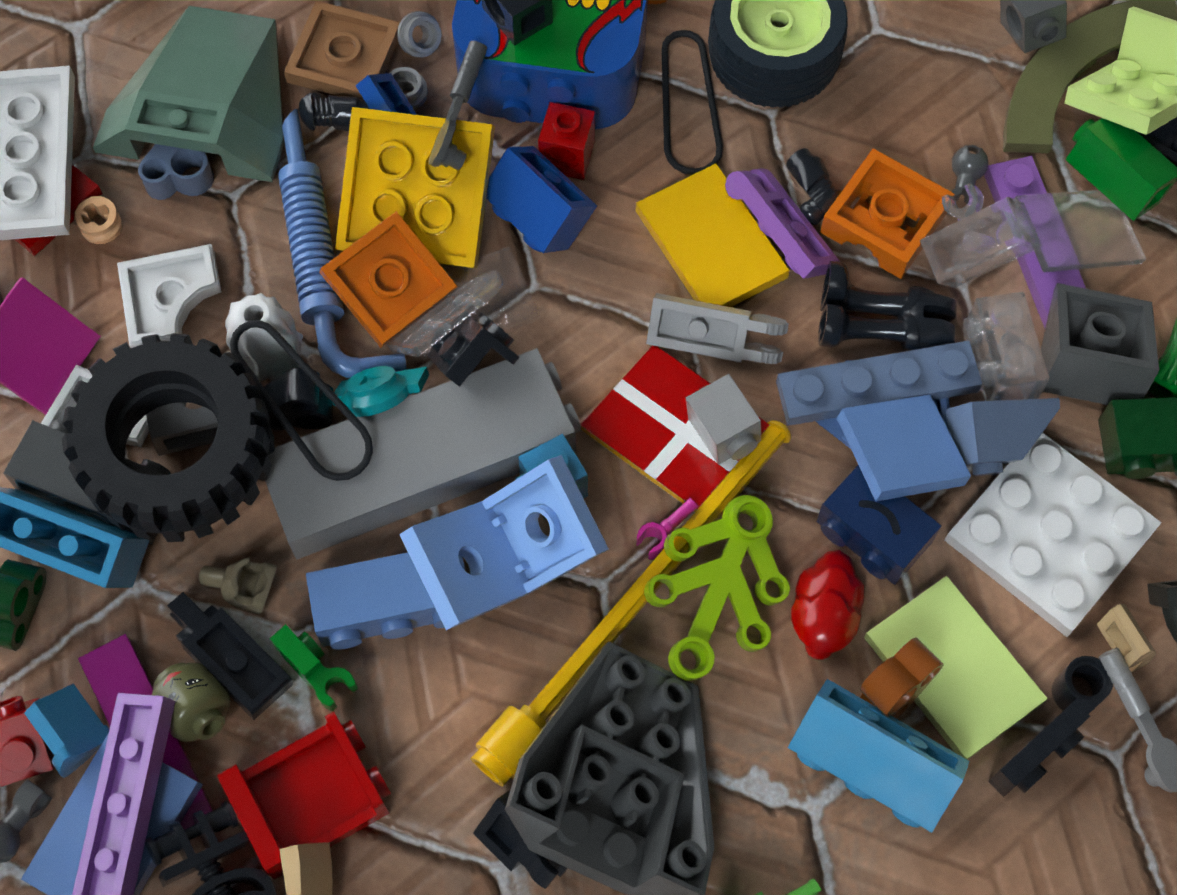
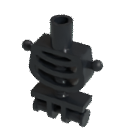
(214, 879)

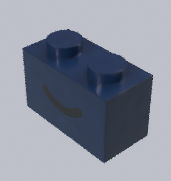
(882, 533)

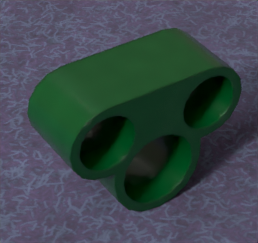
(19, 596)

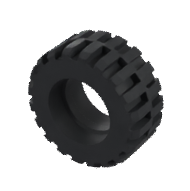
(131, 388)

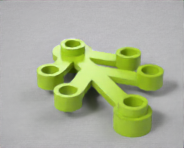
(724, 580)

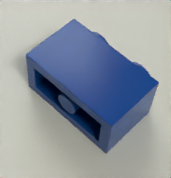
(538, 199)

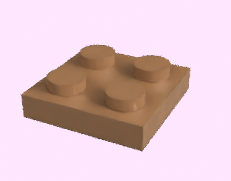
(341, 49)

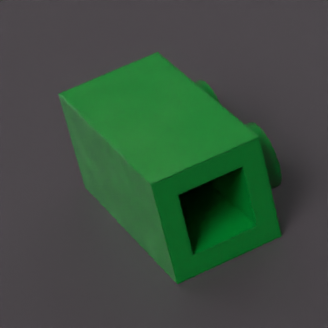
(1122, 166)

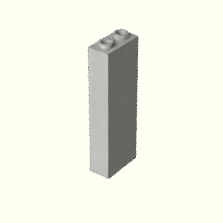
(422, 453)

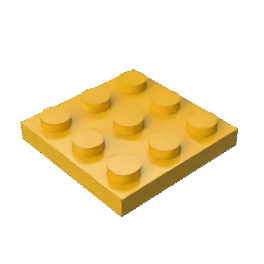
(391, 173)

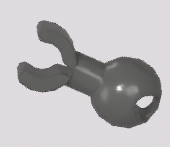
(968, 168)
(27, 804)

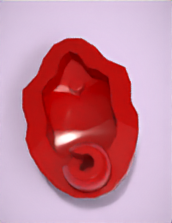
(828, 605)

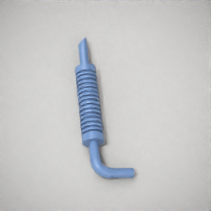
(311, 250)

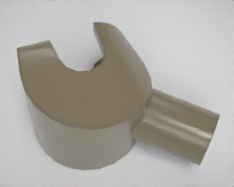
(242, 583)

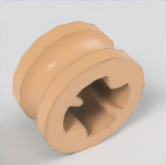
(105, 209)

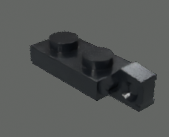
(229, 655)

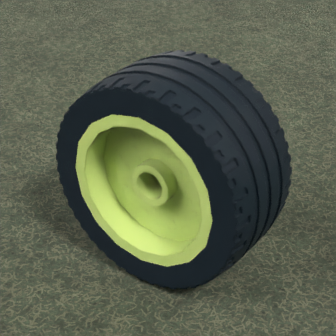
(777, 48)

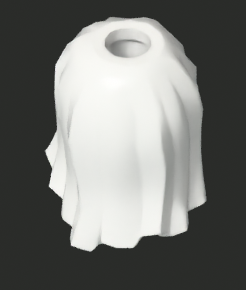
(256, 345)

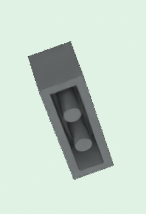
(43, 470)

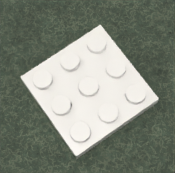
(1052, 533)

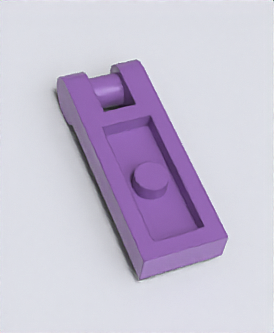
(782, 221)

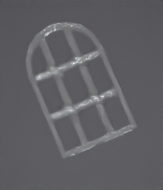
(447, 314)

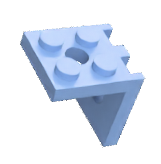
(504, 544)

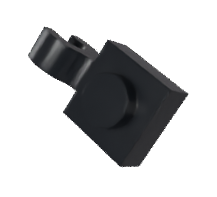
(504, 841)

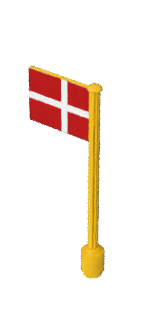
(649, 430)

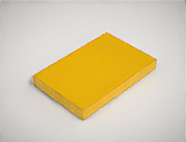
(711, 240)

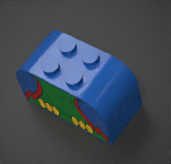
(580, 60)

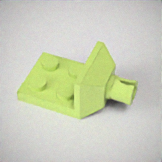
(1141, 83)

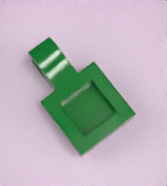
(303, 656)

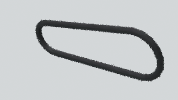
(666, 105)
(321, 384)

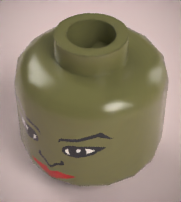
(198, 699)

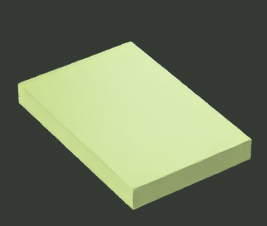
(981, 683)

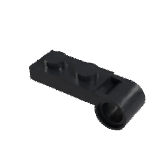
(1062, 732)

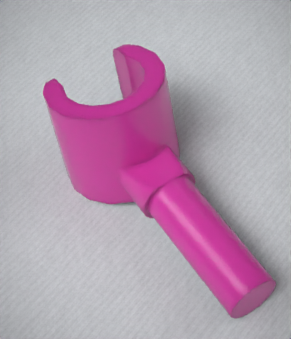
(664, 528)

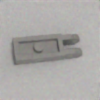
(712, 329)

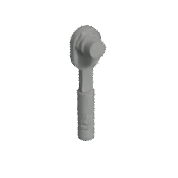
(1160, 752)

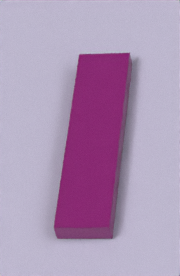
(118, 669)

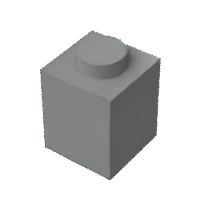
(724, 420)

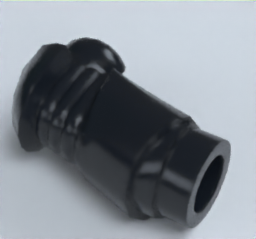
(331, 111)
(814, 179)

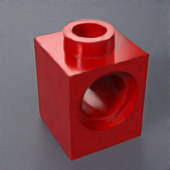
(568, 138)

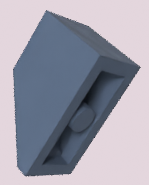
(998, 430)

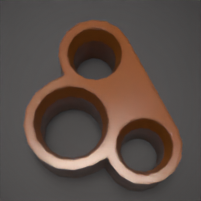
(901, 678)

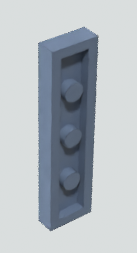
(826, 389)

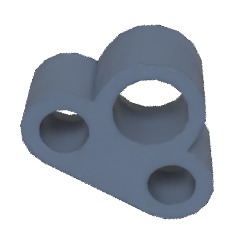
(163, 170)

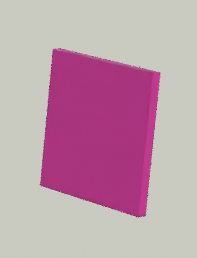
(39, 345)

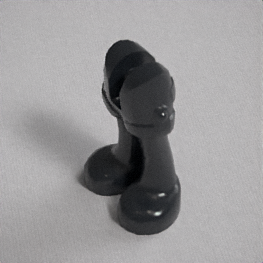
(920, 313)

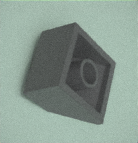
(1099, 345)

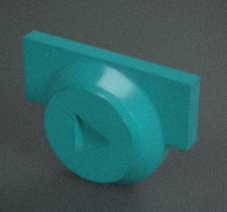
(379, 389)

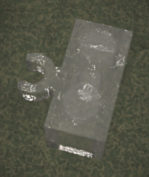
(979, 238)

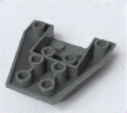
(621, 781)

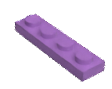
(1022, 178)
(124, 795)

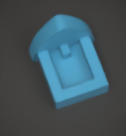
(67, 728)

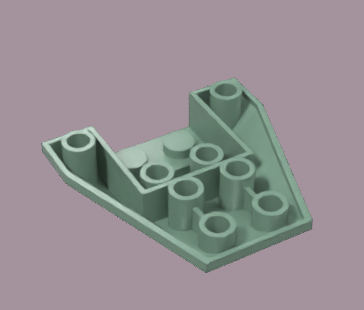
(207, 91)

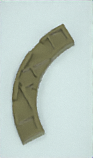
(1058, 64)

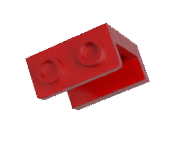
(306, 793)

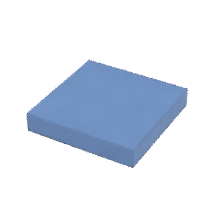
(903, 447)

